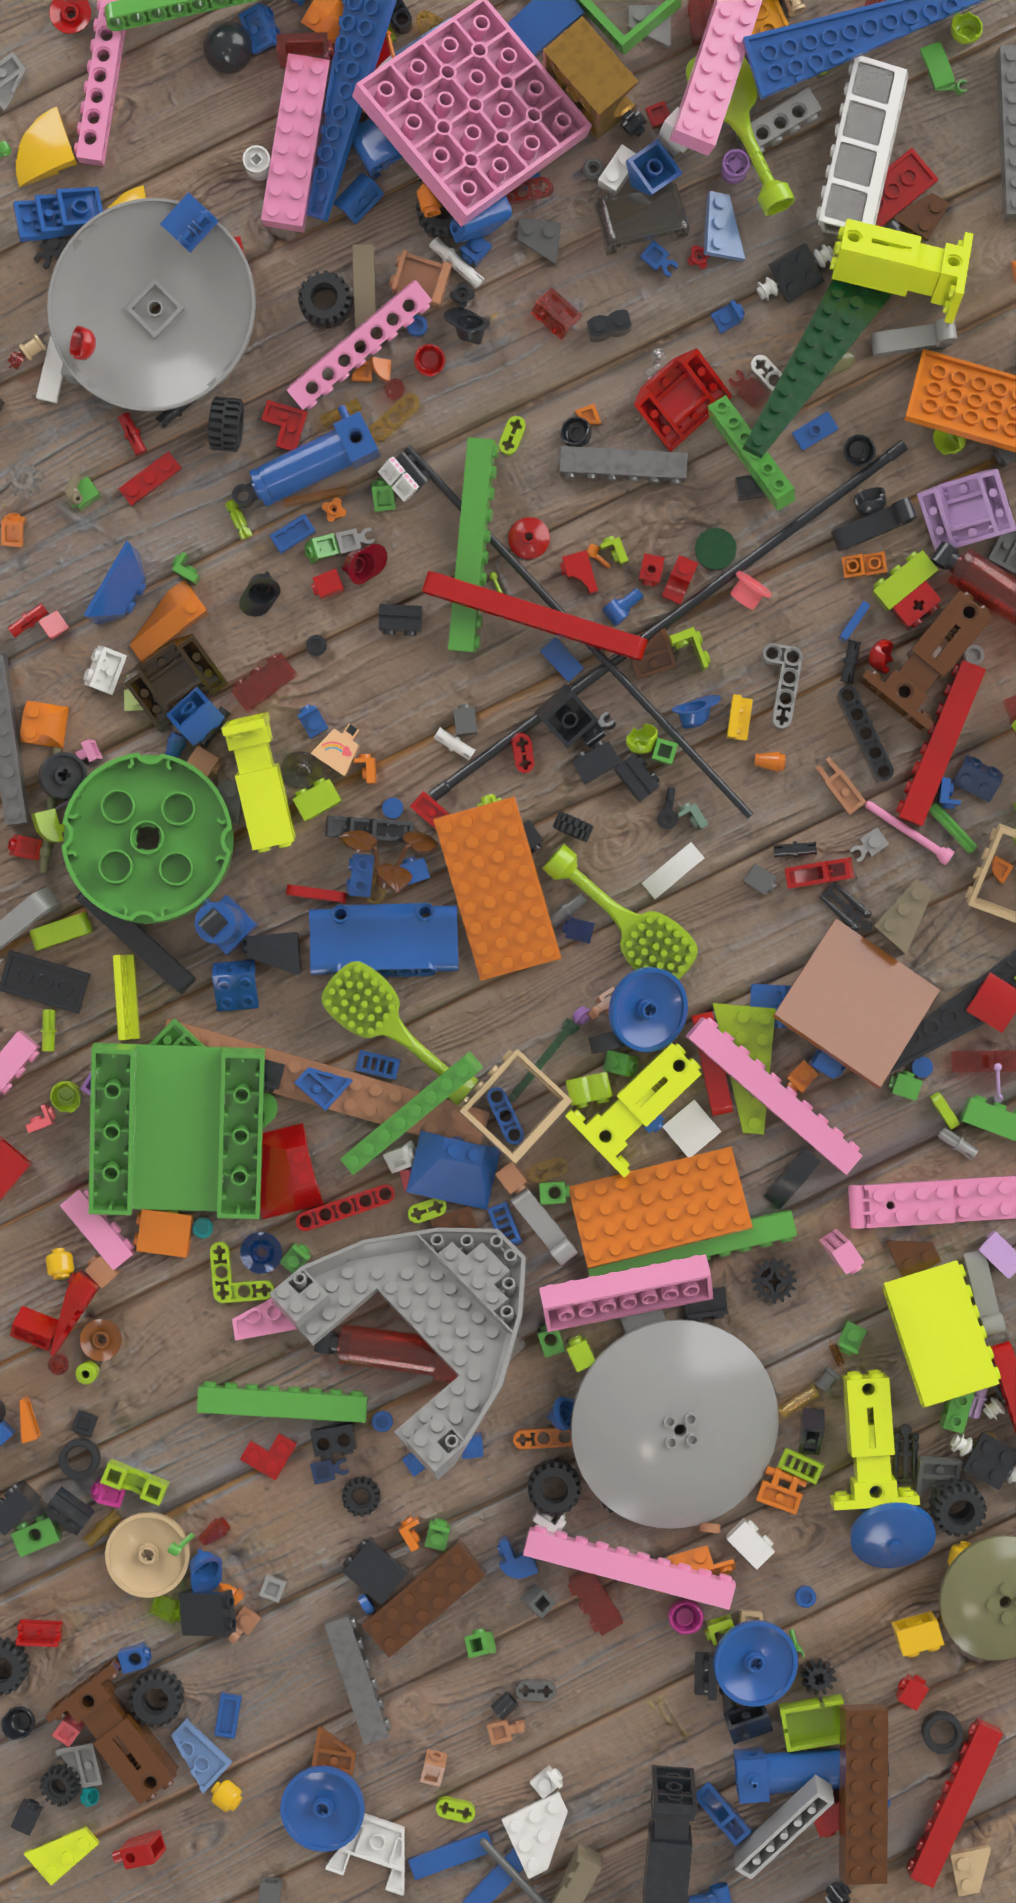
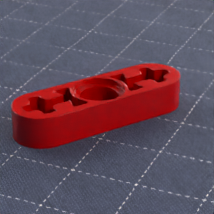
(316, 893)

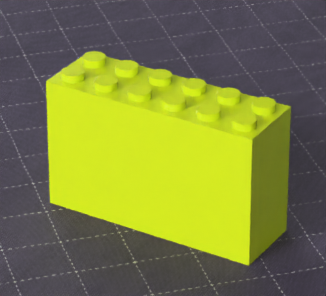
(941, 1334)

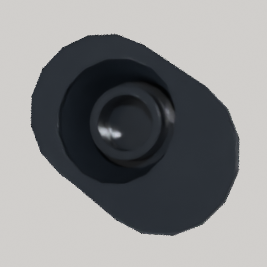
(468, 325)
(259, 595)

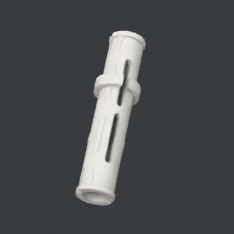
(464, 269)

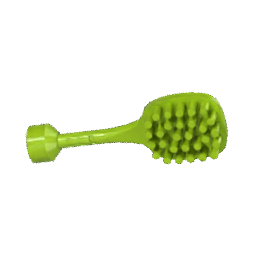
(774, 195)
(645, 938)
(370, 1007)

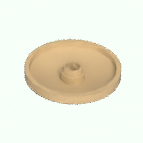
(139, 1554)

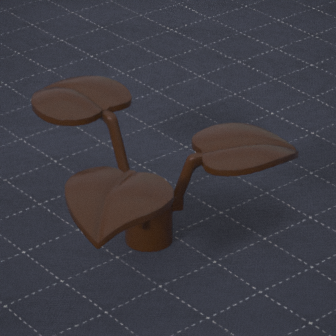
(387, 874)

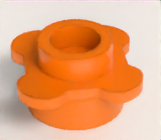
(336, 503)

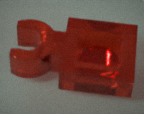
(749, 389)

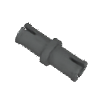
(567, 909)

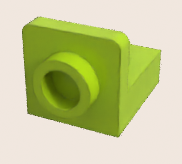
(618, 554)
(720, 1625)

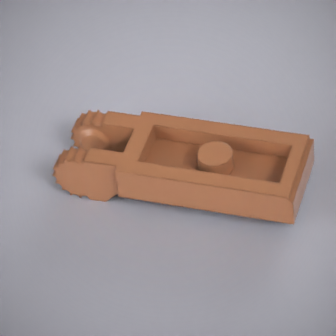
(841, 787)

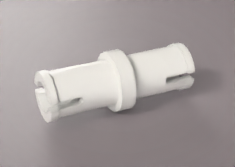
(454, 744)

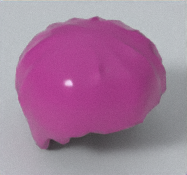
(686, 1616)

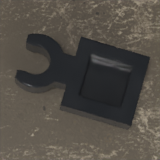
(51, 248)
(597, 732)

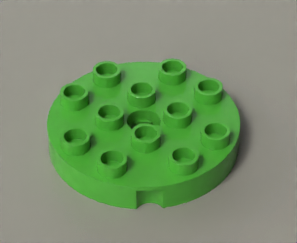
(103, 831)

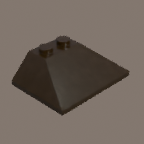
(171, 675)

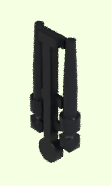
(865, 925)
(906, 1430)

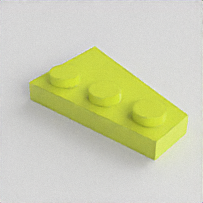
(60, 1855)

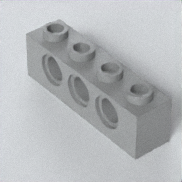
(803, 101)

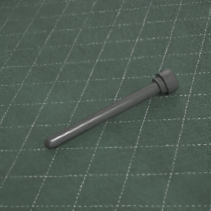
(507, 1867)

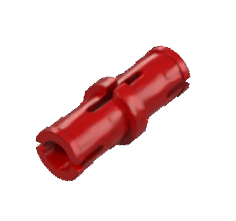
(132, 434)
(28, 620)

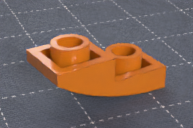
(864, 565)

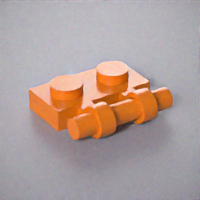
(779, 1496)

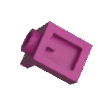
(107, 1495)

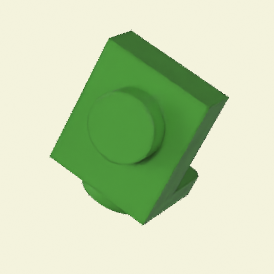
(621, 1063)

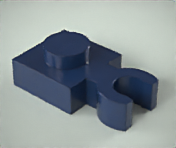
(325, 1471)

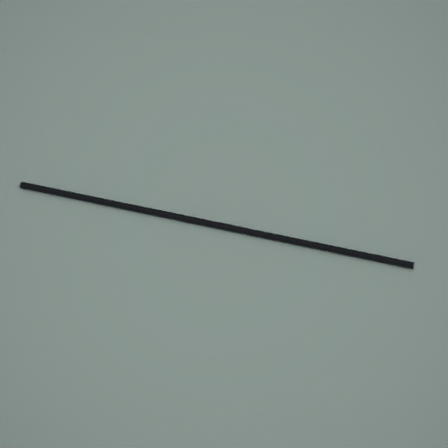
(597, 652)

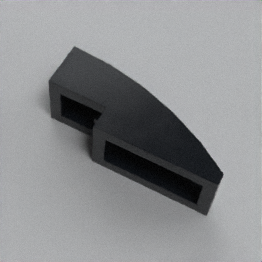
(792, 1178)

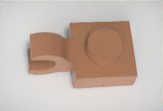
(603, 1004)
(246, 1621)
(501, 1731)

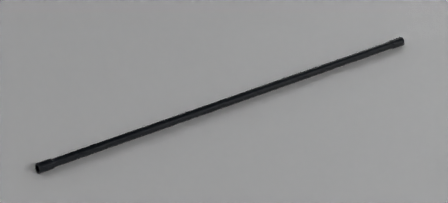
(889, 455)

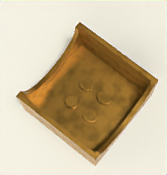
(590, 76)

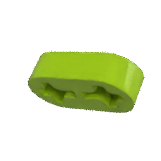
(507, 433)
(944, 1110)
(428, 1214)
(455, 1814)

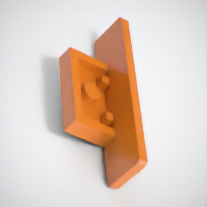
(701, 1558)

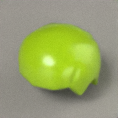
(966, 28)
(948, 443)
(642, 740)
(66, 1096)

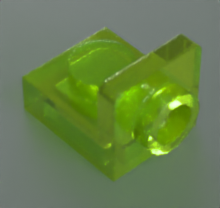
(166, 1608)

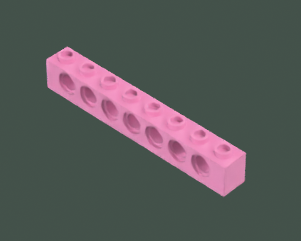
(96, 153)
(346, 346)

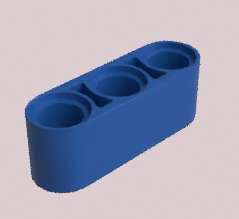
(505, 1126)

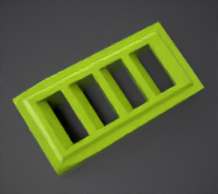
(819, 1465)

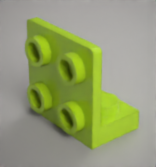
(682, 640)

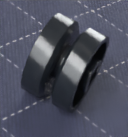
(66, 763)

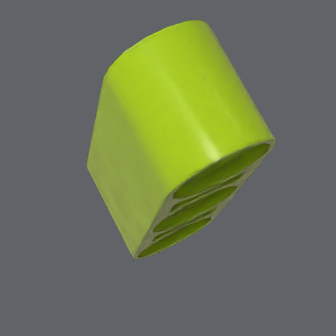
(61, 931)

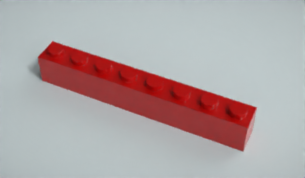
(941, 743)
(954, 1803)

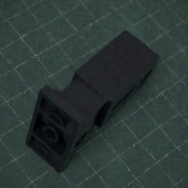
(669, 1835)

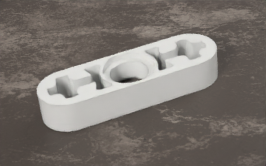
(759, 373)

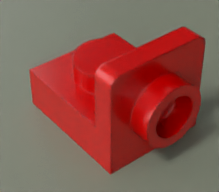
(24, 847)

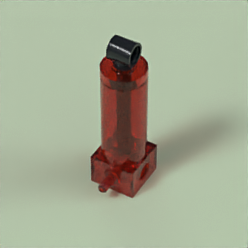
(980, 579)
(385, 1351)

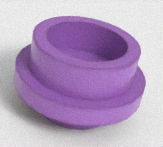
(581, 1016)

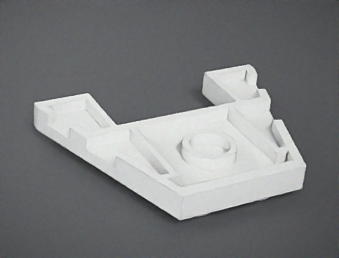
(379, 1843)

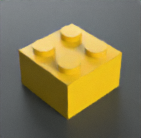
(917, 1634)

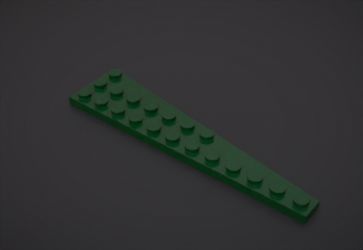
(828, 337)

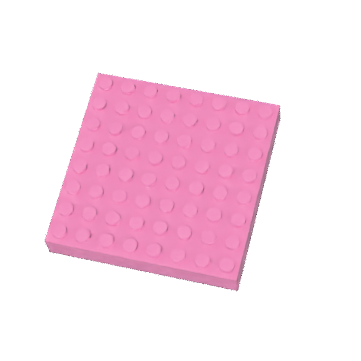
(471, 110)

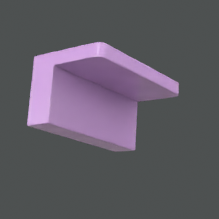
(999, 1254)

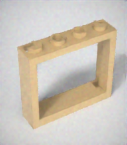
(980, 874)
(539, 1129)

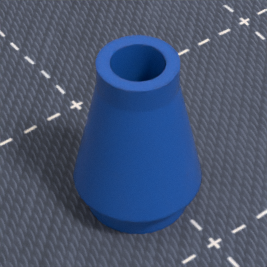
(175, 744)

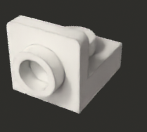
(400, 1157)
(547, 1521)
(547, 1781)

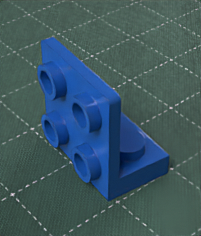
(235, 985)

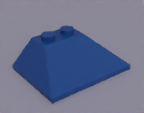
(119, 588)
(453, 1170)

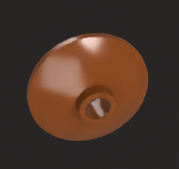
(93, 1347)

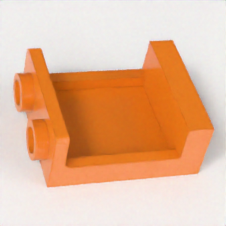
(164, 1232)

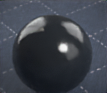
(227, 47)

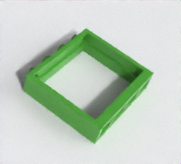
(639, 32)

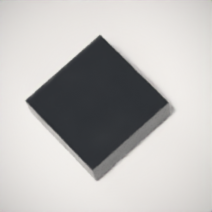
(84, 1423)

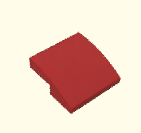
(994, 1002)

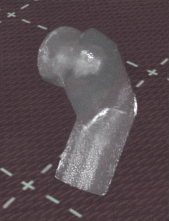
(659, 362)

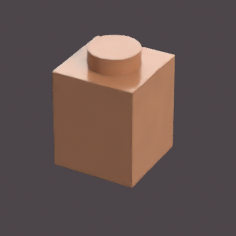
(204, 761)
(511, 1178)
(101, 1271)

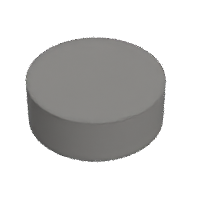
(974, 654)

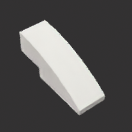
(673, 870)

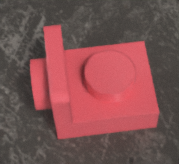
(39, 1122)
(68, 1730)

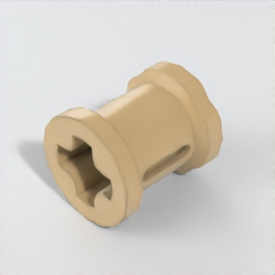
(794, 7)
(32, 347)

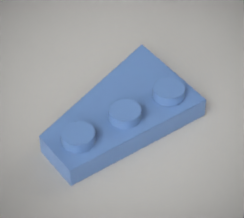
(721, 229)
(201, 1754)

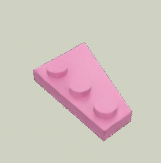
(261, 1321)

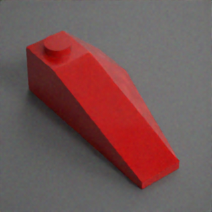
(76, 1299)

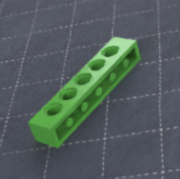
(763, 470)

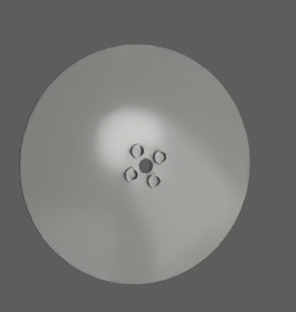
(112, 279)
(637, 1398)

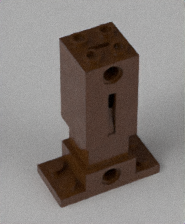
(930, 659)
(120, 1738)

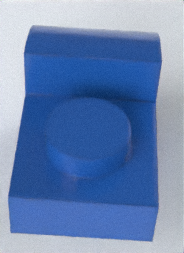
(516, 1565)

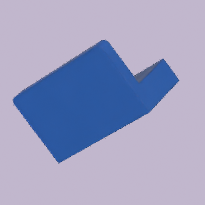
(359, 198)

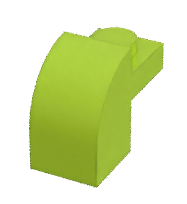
(48, 826)

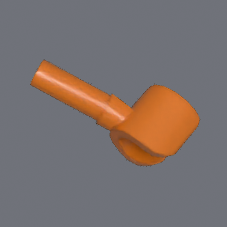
(592, 551)

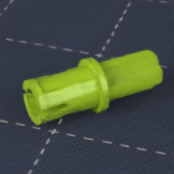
(48, 1030)

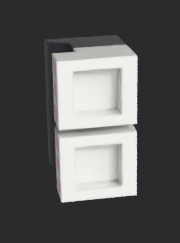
(404, 475)

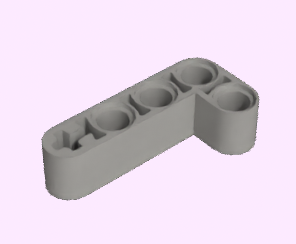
(914, 338)
(782, 686)
(25, 914)
(544, 1226)
(983, 1292)

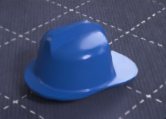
(696, 712)
(561, 1413)
(205, 1571)

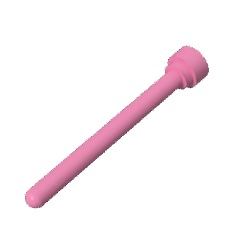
(943, 854)

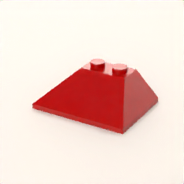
(679, 397)
(287, 1173)

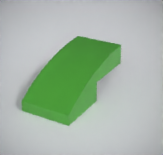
(938, 66)

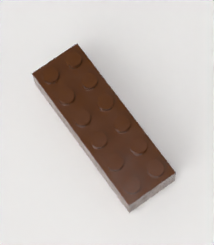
(424, 1598)

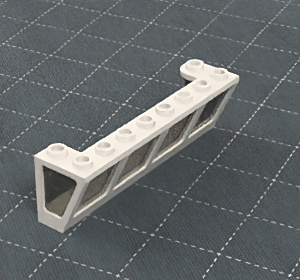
(862, 144)

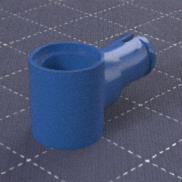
(618, 609)
(717, 1894)

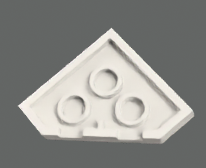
(536, 1832)

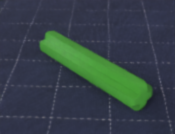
(952, 827)

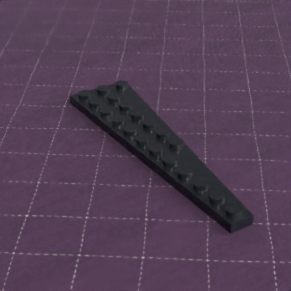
(951, 1018)

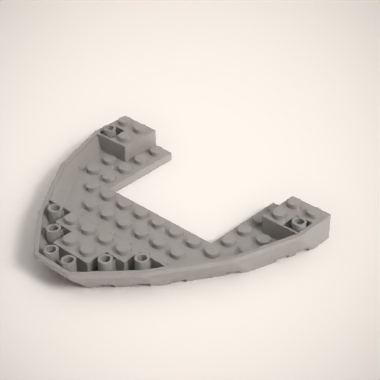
(454, 1290)

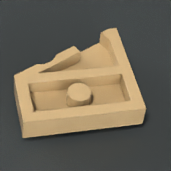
(969, 1868)

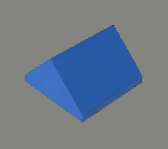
(652, 168)

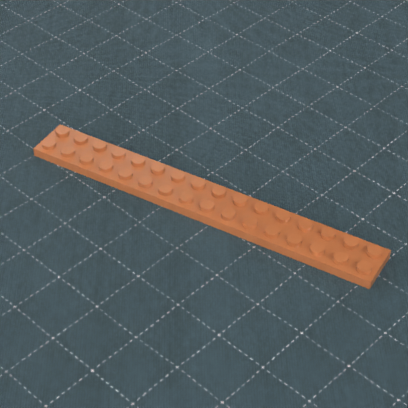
(363, 1098)

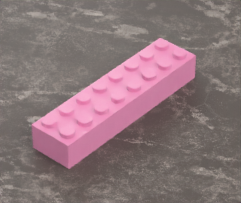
(714, 74)
(296, 143)
(626, 1293)

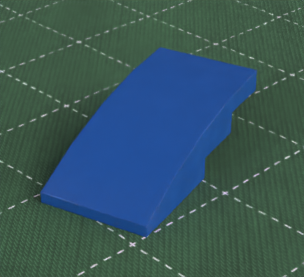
(544, 21)
(56, 213)

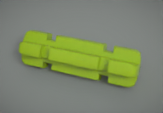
(238, 519)

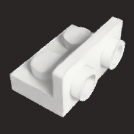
(104, 669)

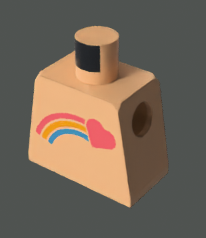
(338, 749)

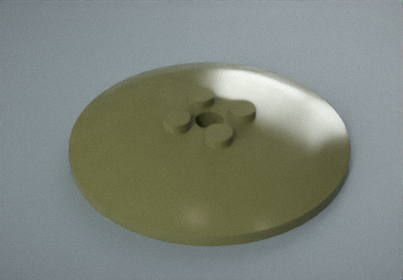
(973, 1594)

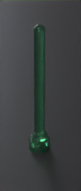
(568, 1029)

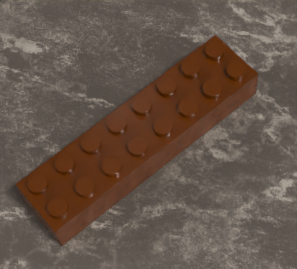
(863, 1794)

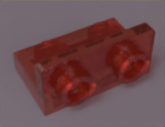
(556, 313)

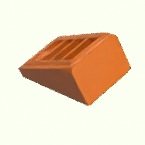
(29, 1426)

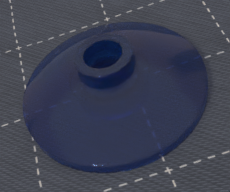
(251, 1257)

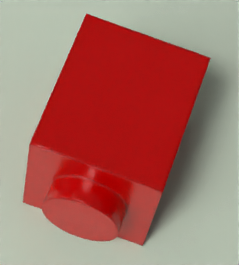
(327, 584)

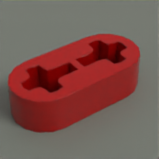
(517, 753)

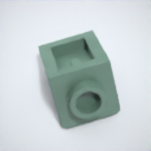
(696, 817)

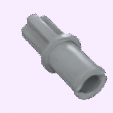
(958, 1143)

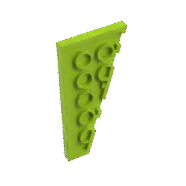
(753, 1030)

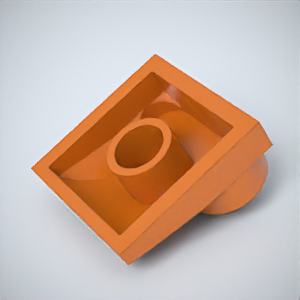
(44, 724)

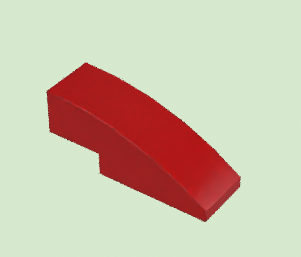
(819, 873)

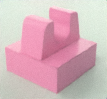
(90, 751)

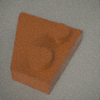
(333, 1752)

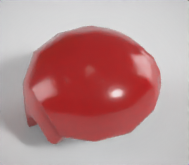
(82, 343)
(429, 360)
(881, 655)

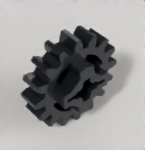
(764, 1280)

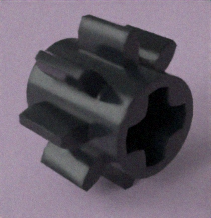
(633, 123)
(838, 1893)

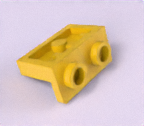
(739, 718)

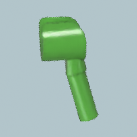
(956, 88)
(5, 149)
(175, 1549)
(793, 1638)

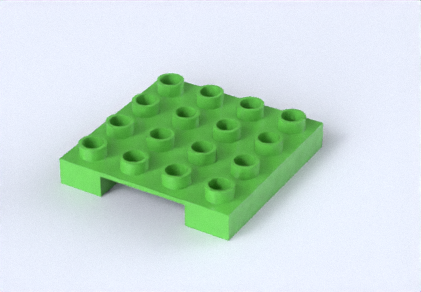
(176, 1129)

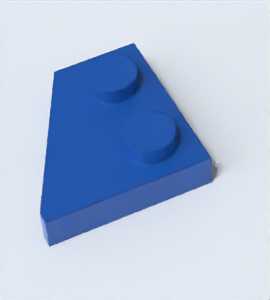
(322, 1086)

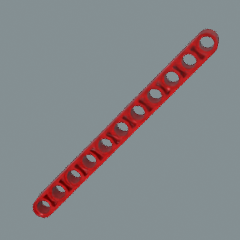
(534, 615)

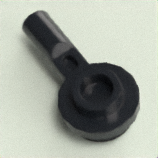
(667, 817)

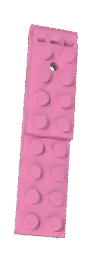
(932, 1202)

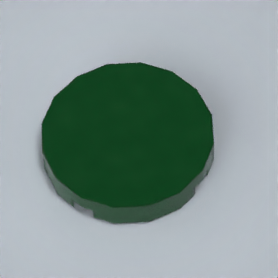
(715, 548)

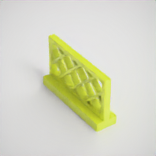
(126, 997)

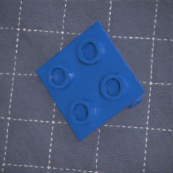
(189, 222)
(769, 997)

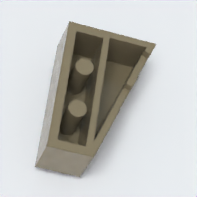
(904, 915)
(578, 1876)

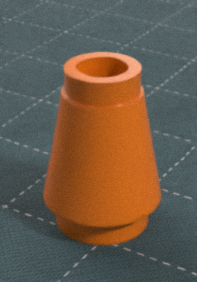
(773, 761)

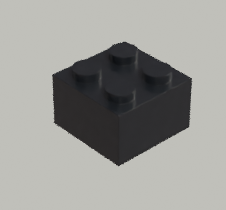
(566, 716)
(18, 1503)

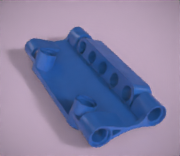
(386, 938)

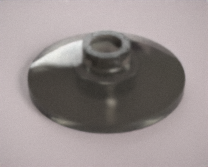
(298, 776)

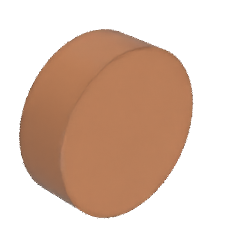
(709, 1527)

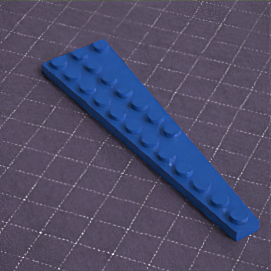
(811, 47)
(355, 57)

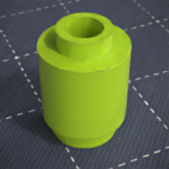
(93, 1370)

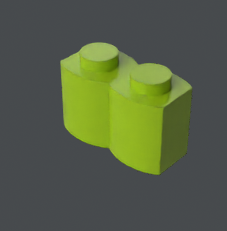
(588, 1089)

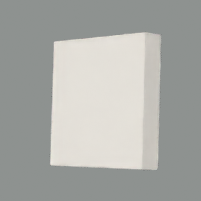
(691, 1128)

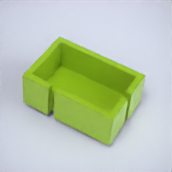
(811, 1722)

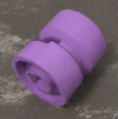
(735, 166)

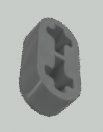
(535, 1684)

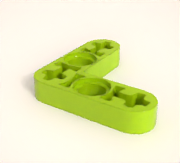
(233, 1287)

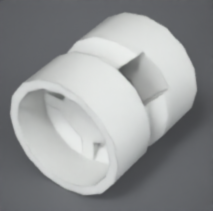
(257, 162)

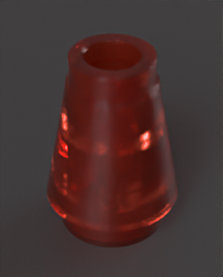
(57, 1368)
(216, 1530)

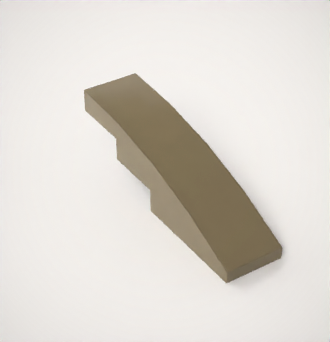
(364, 283)

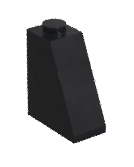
(277, 950)

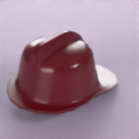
(365, 563)

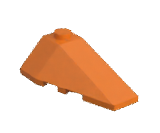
(324, 17)
(171, 618)

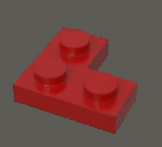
(289, 419)
(269, 1461)

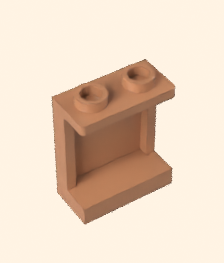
(429, 274)

